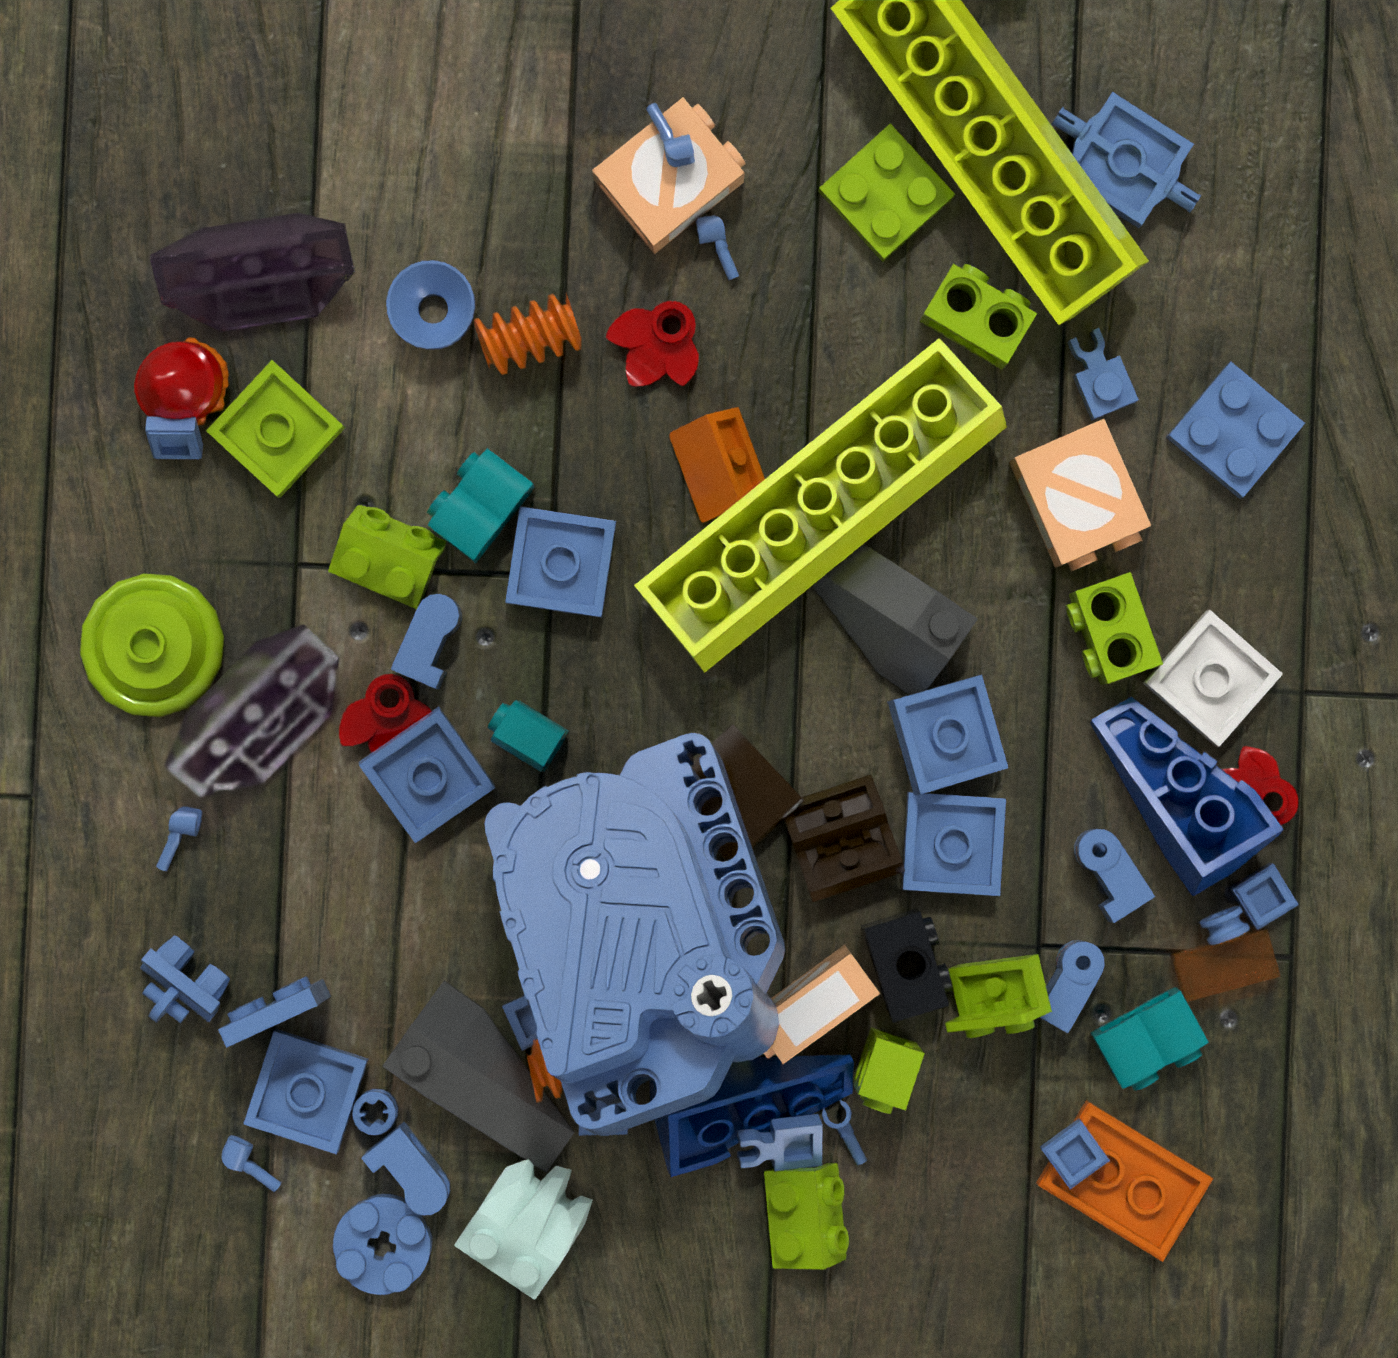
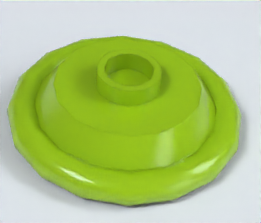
(151, 645)

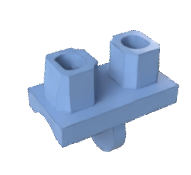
(166, 969)

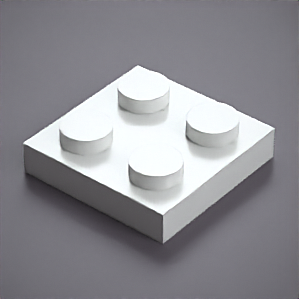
(1212, 678)

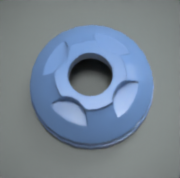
(423, 281)

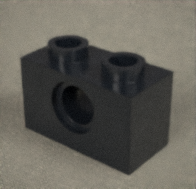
(902, 994)

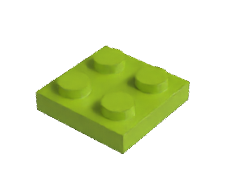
(886, 192)
(275, 429)

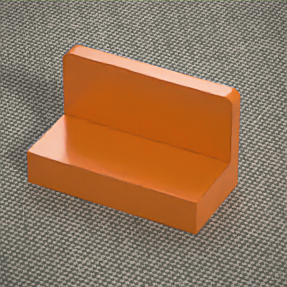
(717, 461)

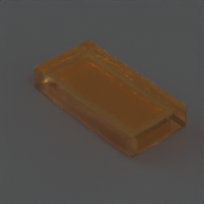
(1225, 965)

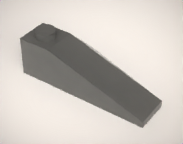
(894, 618)
(474, 1073)

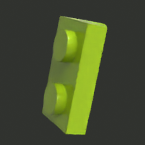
(386, 555)
(998, 995)
(806, 1217)

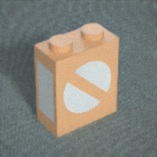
(667, 199)
(1080, 495)
(819, 1002)

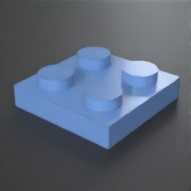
(1235, 430)
(560, 562)
(947, 735)
(427, 774)
(953, 844)
(258, 1016)
(306, 1091)

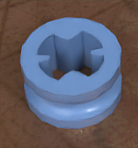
(1224, 925)
(378, 1126)

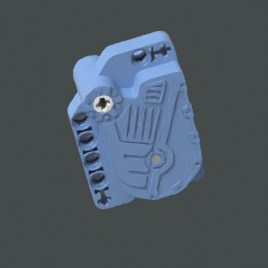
(635, 932)

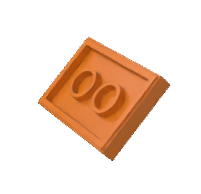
(1140, 1192)

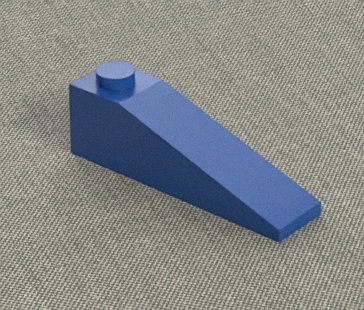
(1190, 805)
(748, 1100)

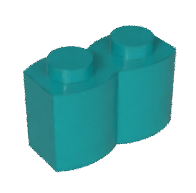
(479, 504)
(527, 734)
(1150, 1039)

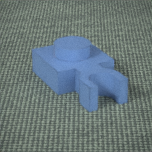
(1103, 383)
(789, 1144)

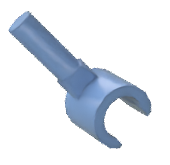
(678, 149)
(712, 230)
(183, 821)
(847, 1133)
(235, 1157)

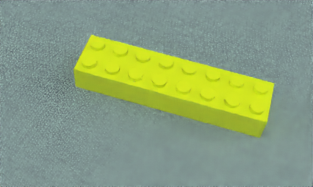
(996, 147)
(822, 504)

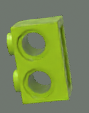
(972, 327)
(1126, 624)
(887, 1071)

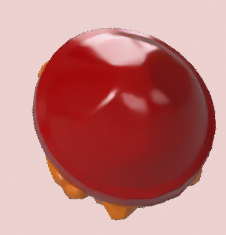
(182, 381)

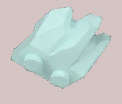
(525, 1226)

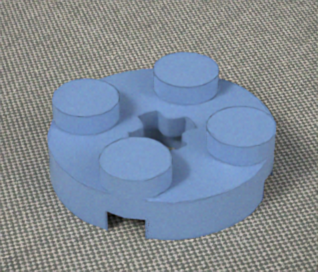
(358, 1260)

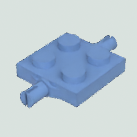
(1129, 158)

